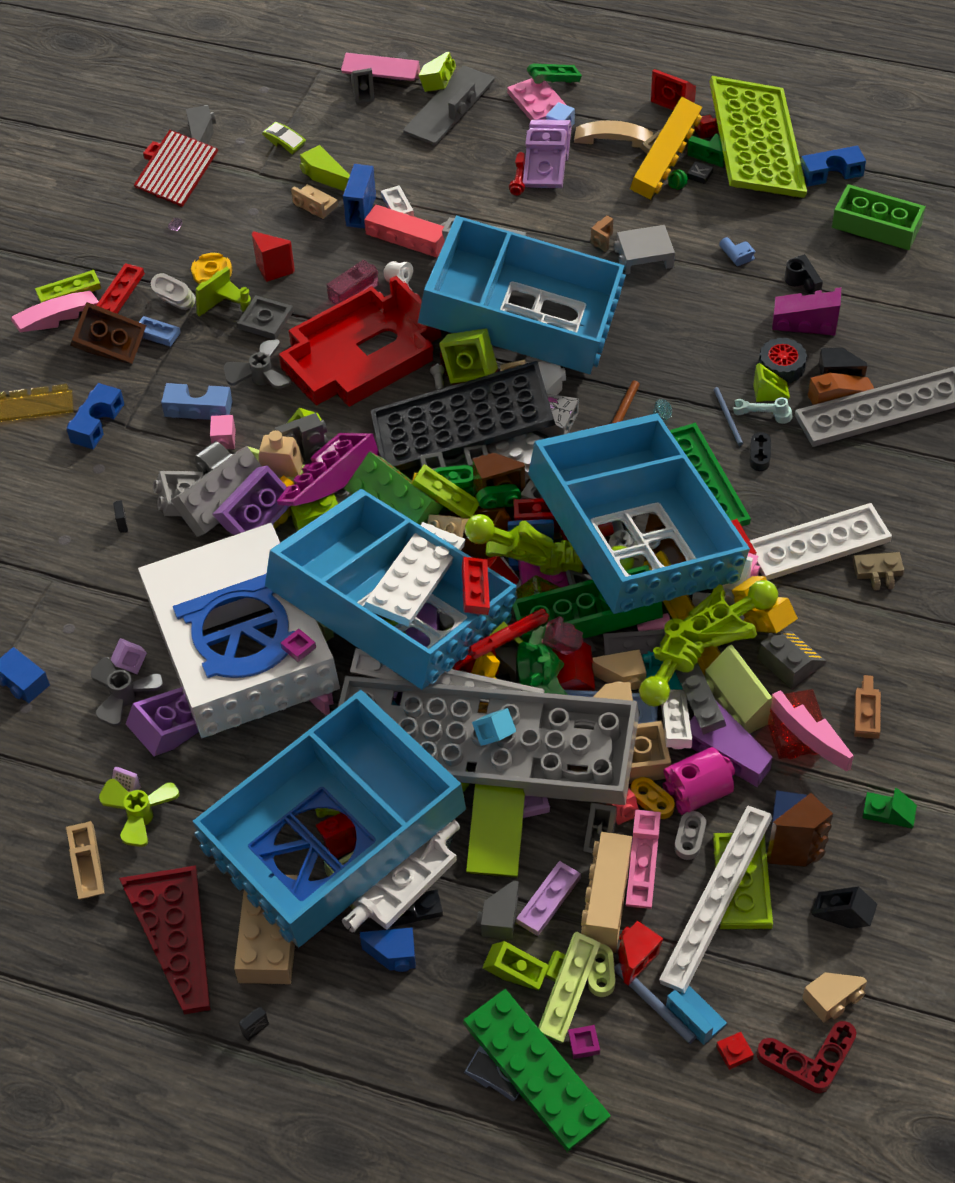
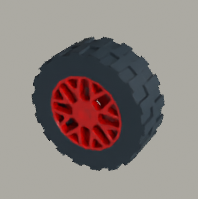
(784, 358)

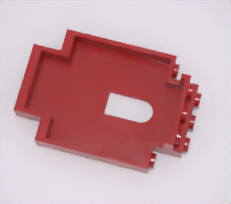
(327, 352)

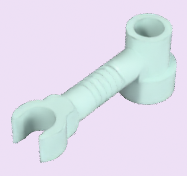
(780, 409)

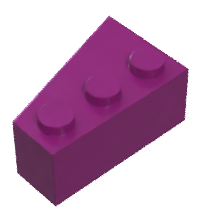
(808, 313)

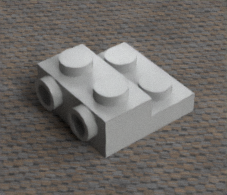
(170, 485)

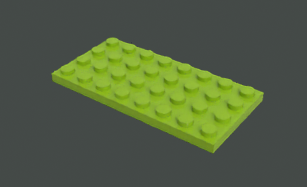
(757, 137)

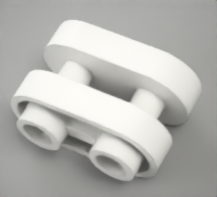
(173, 291)

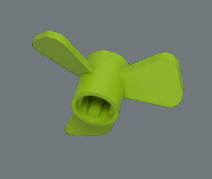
(137, 807)

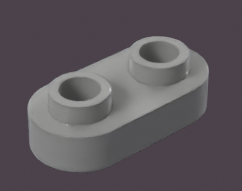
(690, 837)

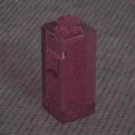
(352, 282)

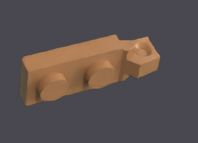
(867, 710)

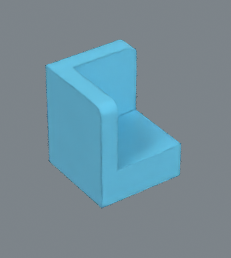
(494, 727)

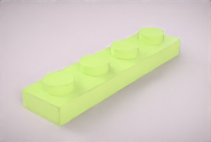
(568, 987)

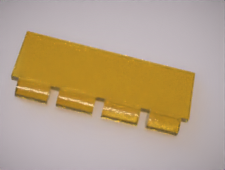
(40, 402)

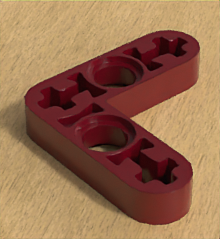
(810, 1067)

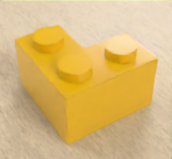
(767, 620)

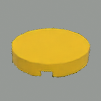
(208, 265)

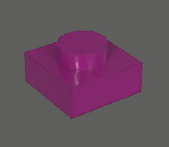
(298, 645)
(583, 1042)

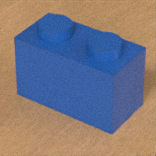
(22, 676)

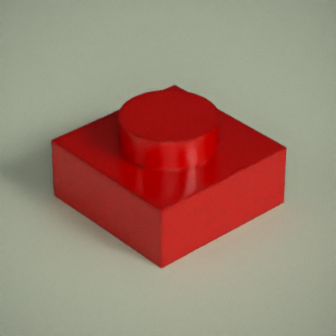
(734, 1050)

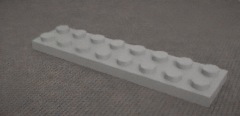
(878, 407)

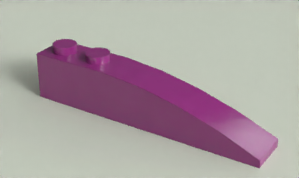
(330, 468)

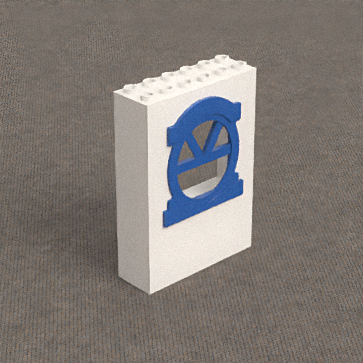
(217, 587)

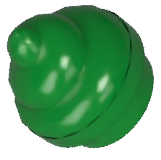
(677, 179)

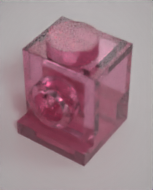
(562, 636)

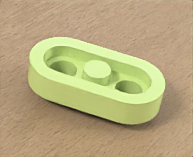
(602, 972)

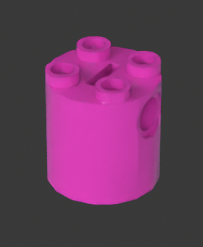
(699, 780)

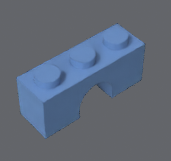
(179, 404)

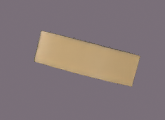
(85, 860)

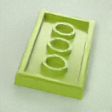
(496, 831)
(752, 900)

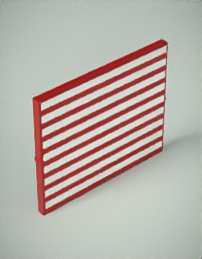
(176, 168)

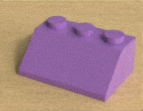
(252, 502)

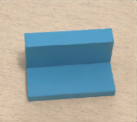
(695, 1014)

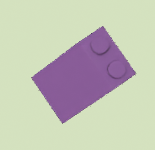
(162, 721)

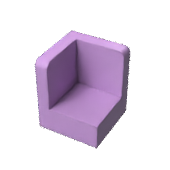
(128, 656)

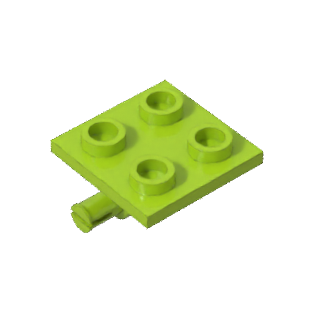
(217, 289)

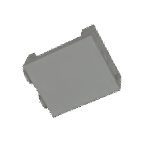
(644, 246)

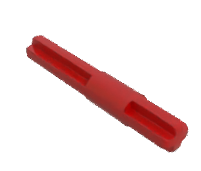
(508, 633)

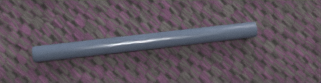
(728, 416)

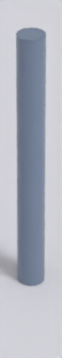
(659, 1007)

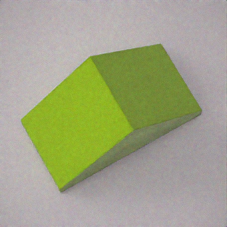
(769, 385)

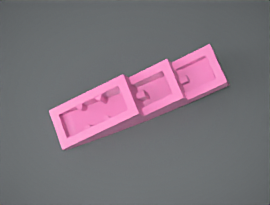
(50, 312)
(814, 734)

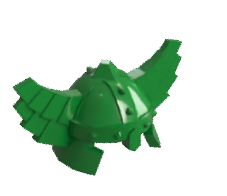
(538, 664)

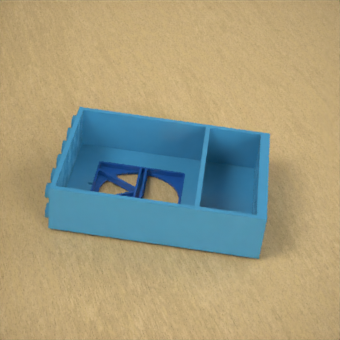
(346, 763)

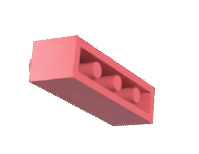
(405, 230)

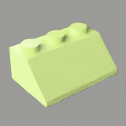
(739, 690)

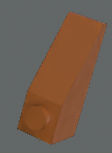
(834, 386)

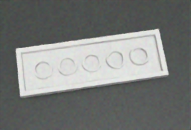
(820, 541)
(412, 577)

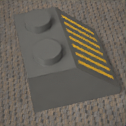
(789, 657)

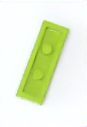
(83, 282)
(445, 492)

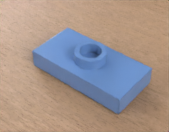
(159, 331)

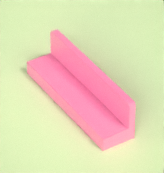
(382, 66)

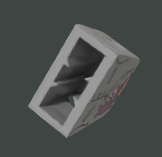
(564, 413)

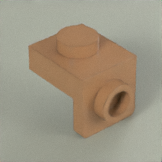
(601, 232)

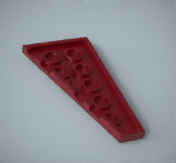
(172, 920)

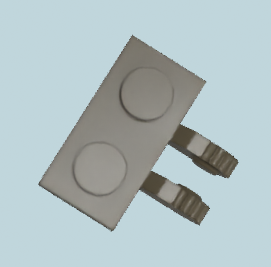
(878, 566)

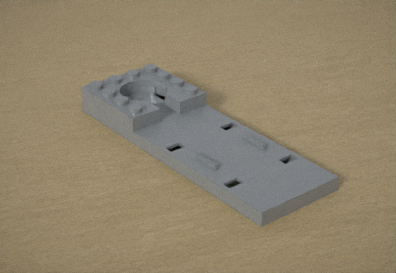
(547, 738)

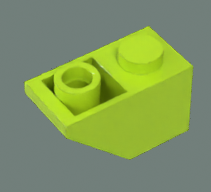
(437, 72)

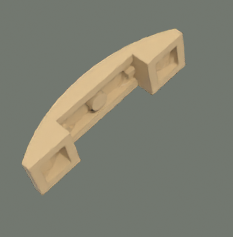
(612, 130)

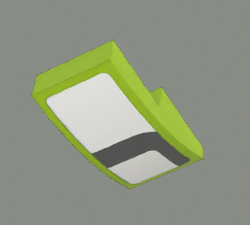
(285, 136)

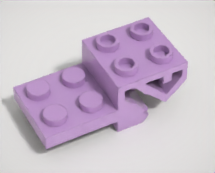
(546, 153)

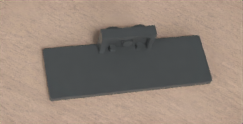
(448, 105)

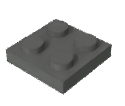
(265, 317)

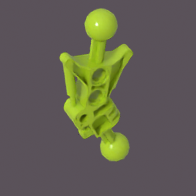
(528, 545)
(707, 625)

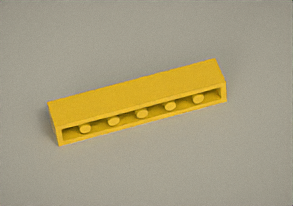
(665, 148)

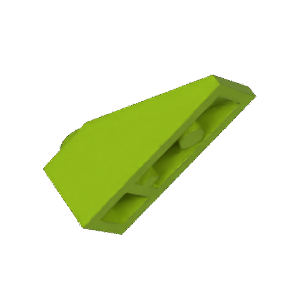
(323, 168)

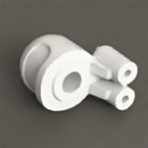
(401, 270)

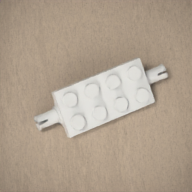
(405, 883)

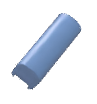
(737, 253)

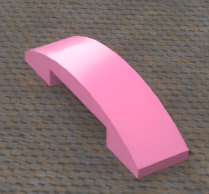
(643, 859)

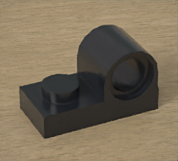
(801, 272)
(424, 908)

